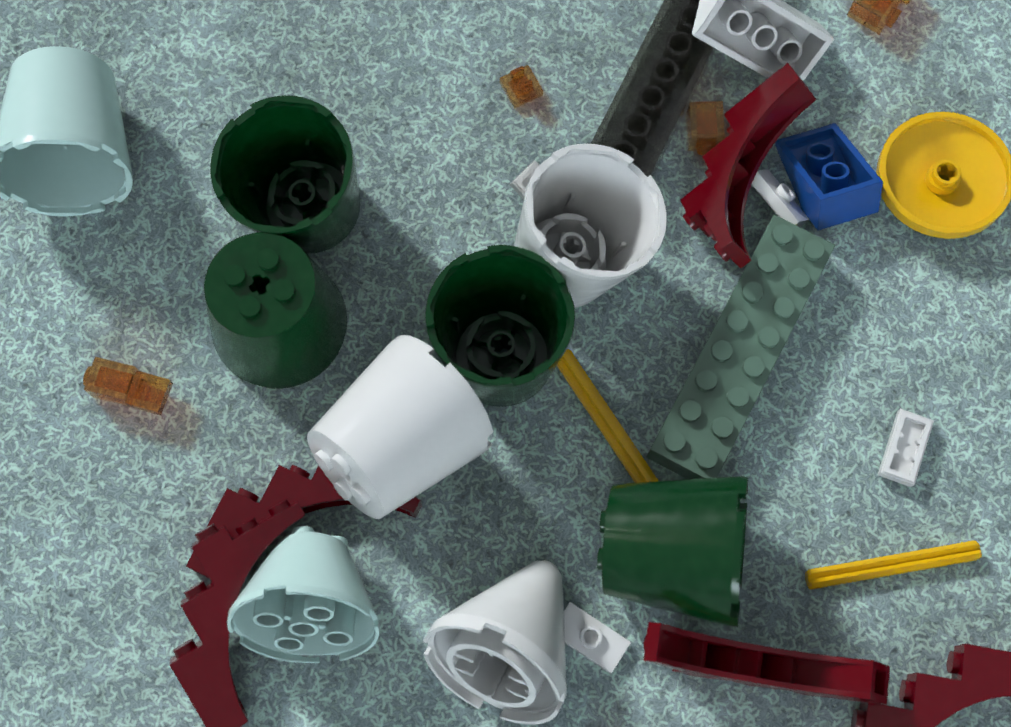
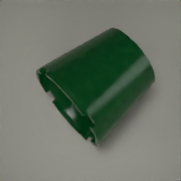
(278, 159)
(496, 303)
(277, 335)
(676, 545)

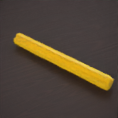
(605, 419)
(892, 564)

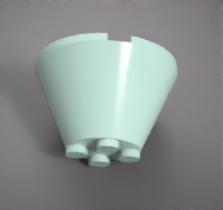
(306, 602)

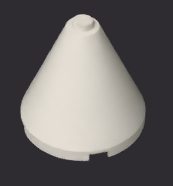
(506, 646)

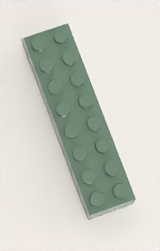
(741, 351)

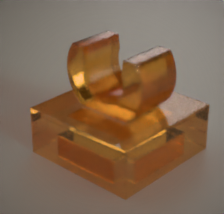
(521, 86)
(148, 393)

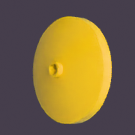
(945, 175)

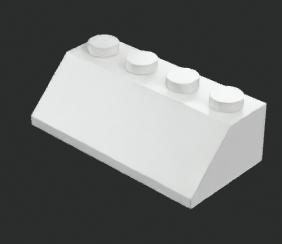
(762, 34)

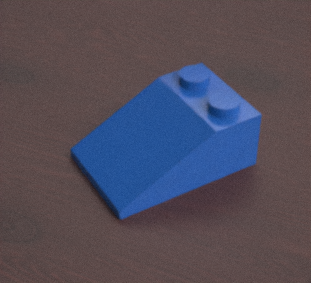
(829, 176)

